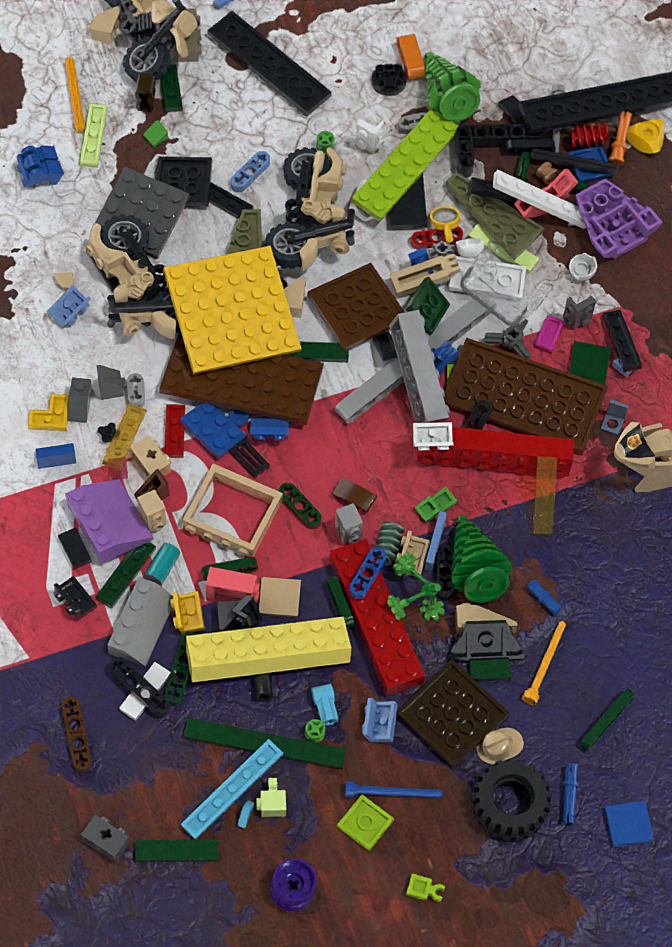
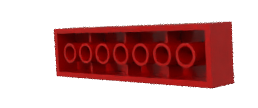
(501, 451)
(379, 629)

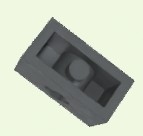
(112, 847)

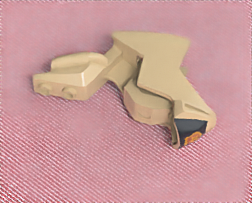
(638, 450)

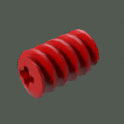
(589, 135)

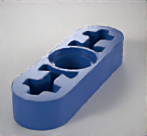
(367, 564)

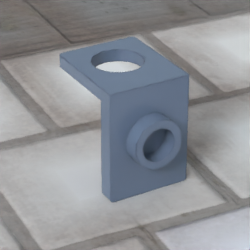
(616, 412)

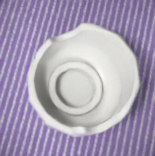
(470, 247)
(583, 267)

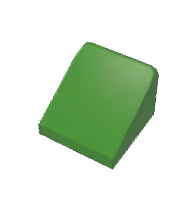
(156, 134)

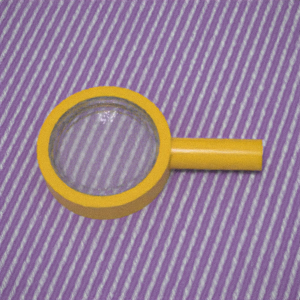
(445, 219)

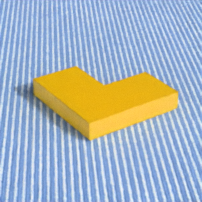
(54, 419)

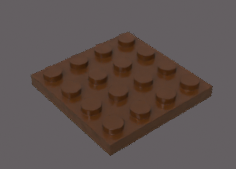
(356, 306)

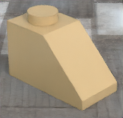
(106, 25)
(295, 296)

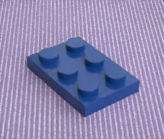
(212, 429)

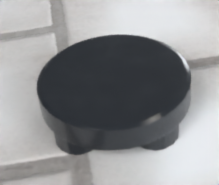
(389, 79)

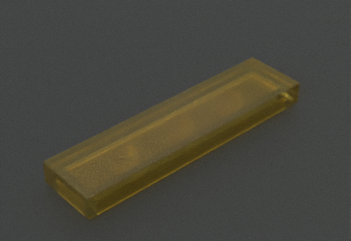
(124, 436)
(545, 495)

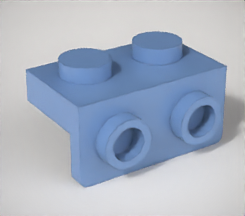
(68, 306)
(379, 720)

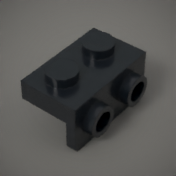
(74, 597)
(247, 613)

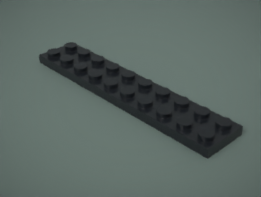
(597, 102)

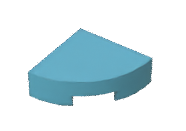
(245, 813)

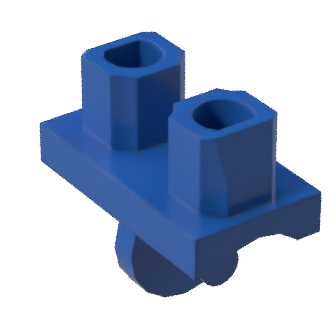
(444, 355)

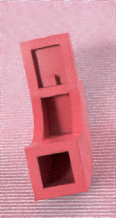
(559, 187)

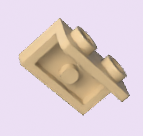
(417, 547)

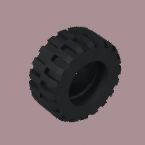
(516, 775)

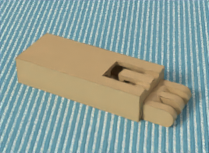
(409, 279)

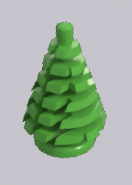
(451, 88)

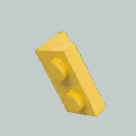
(188, 612)

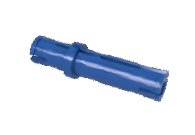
(570, 786)

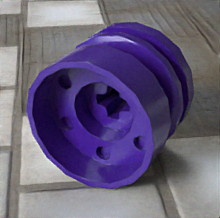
(289, 874)

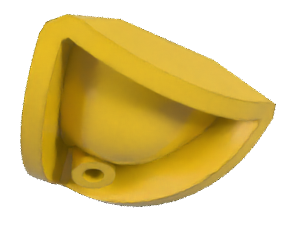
(647, 135)

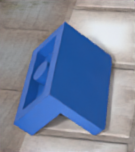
(55, 455)

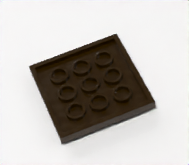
(452, 713)

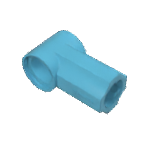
(324, 699)

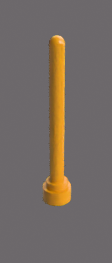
(531, 695)

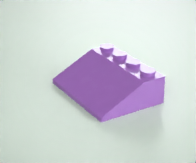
(108, 518)

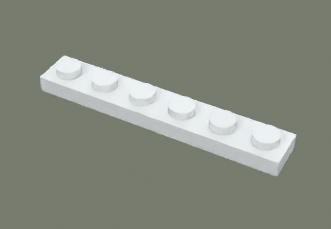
(538, 198)

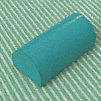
(162, 563)

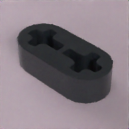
(475, 414)

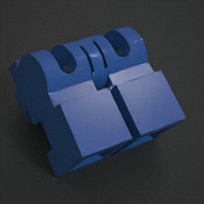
(39, 165)

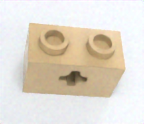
(149, 457)
(152, 510)

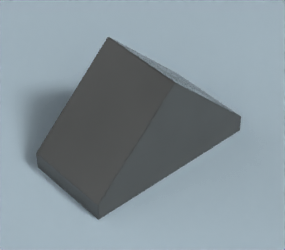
(225, 615)

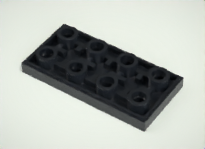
(411, 208)

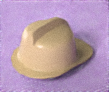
(500, 745)

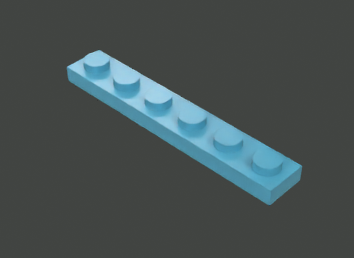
(232, 789)

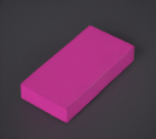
(549, 334)

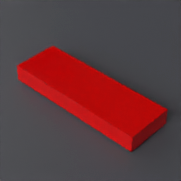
(174, 431)

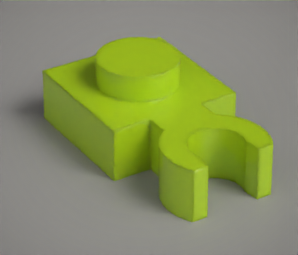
(421, 888)

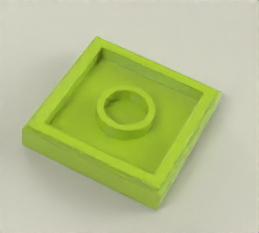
(365, 822)

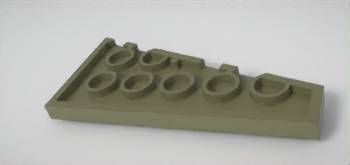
(499, 219)
(248, 232)

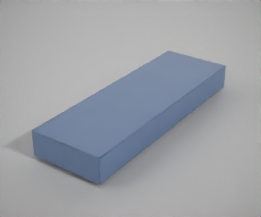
(435, 541)

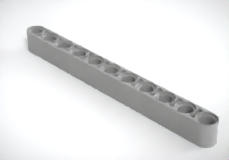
(391, 375)

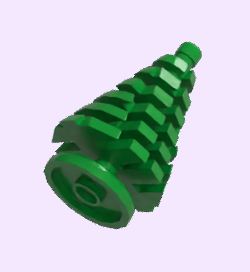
(478, 565)

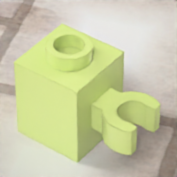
(273, 801)

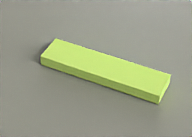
(93, 135)
(525, 259)

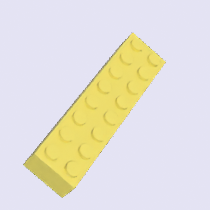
(268, 649)

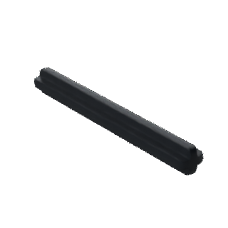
(574, 161)

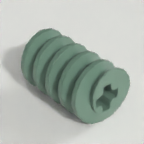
(388, 540)

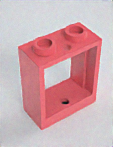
(230, 585)

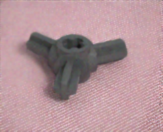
(511, 339)

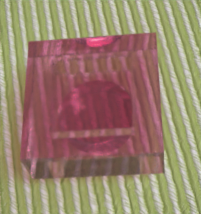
(115, 474)

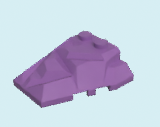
(614, 219)

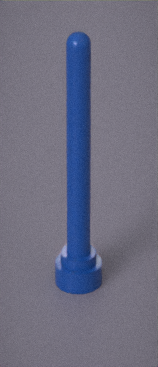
(353, 789)

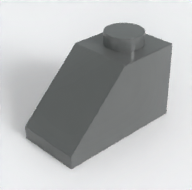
(110, 382)
(79, 399)

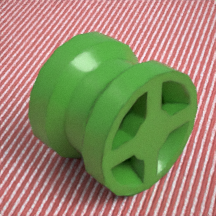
(325, 137)
(315, 726)

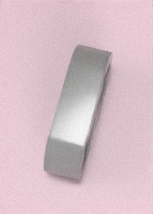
(411, 121)
(140, 390)

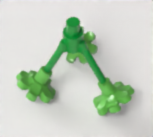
(431, 608)

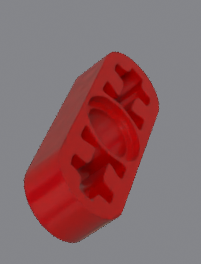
(429, 233)

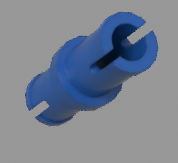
(544, 597)

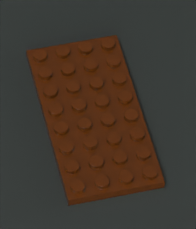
(268, 387)
(524, 394)

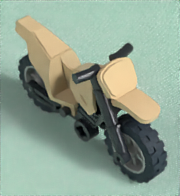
(152, 22)

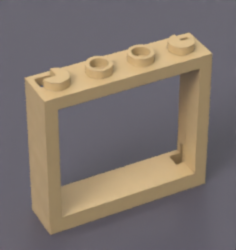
(246, 486)

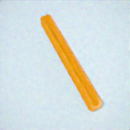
(75, 95)

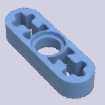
(251, 164)

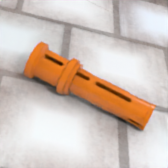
(619, 146)

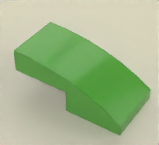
(431, 506)

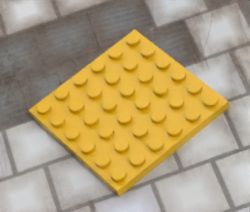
(231, 309)

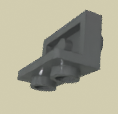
(580, 313)

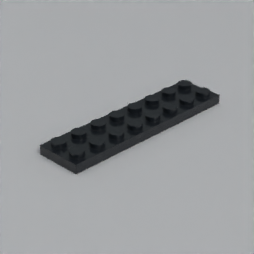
(269, 63)

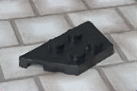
(485, 641)

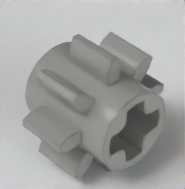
(441, 249)

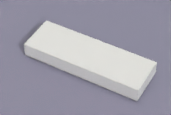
(157, 677)

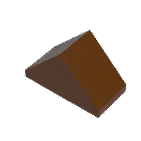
(157, 482)

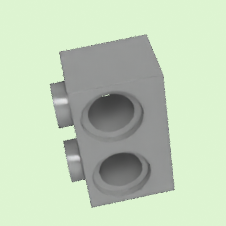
(348, 524)

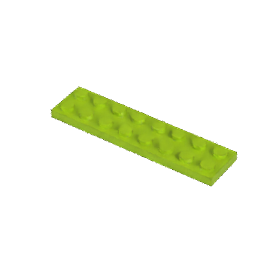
(405, 165)

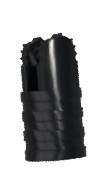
(263, 687)

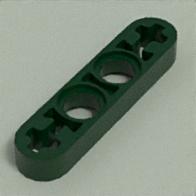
(176, 669)
(607, 719)

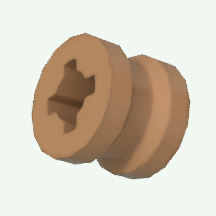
(547, 173)

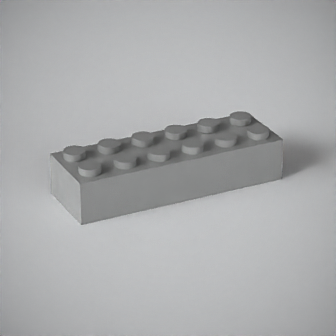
(418, 368)

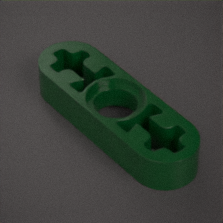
(301, 514)
(242, 565)
(339, 600)

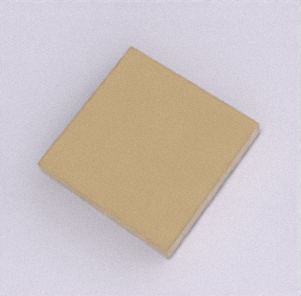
(279, 597)

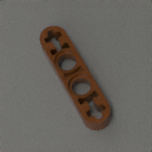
(76, 734)

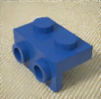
(269, 428)

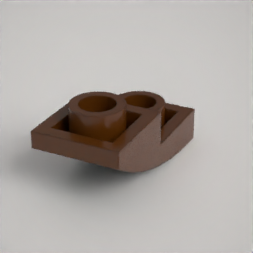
(353, 493)

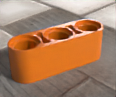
(411, 56)

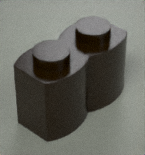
(145, 92)

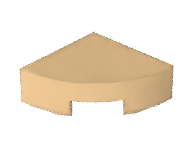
(64, 280)

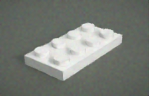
(508, 276)

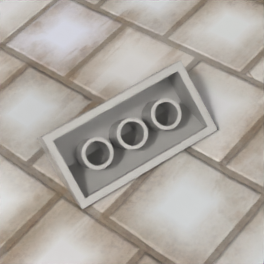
(141, 623)

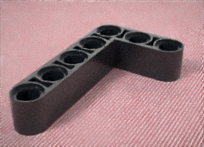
(485, 137)

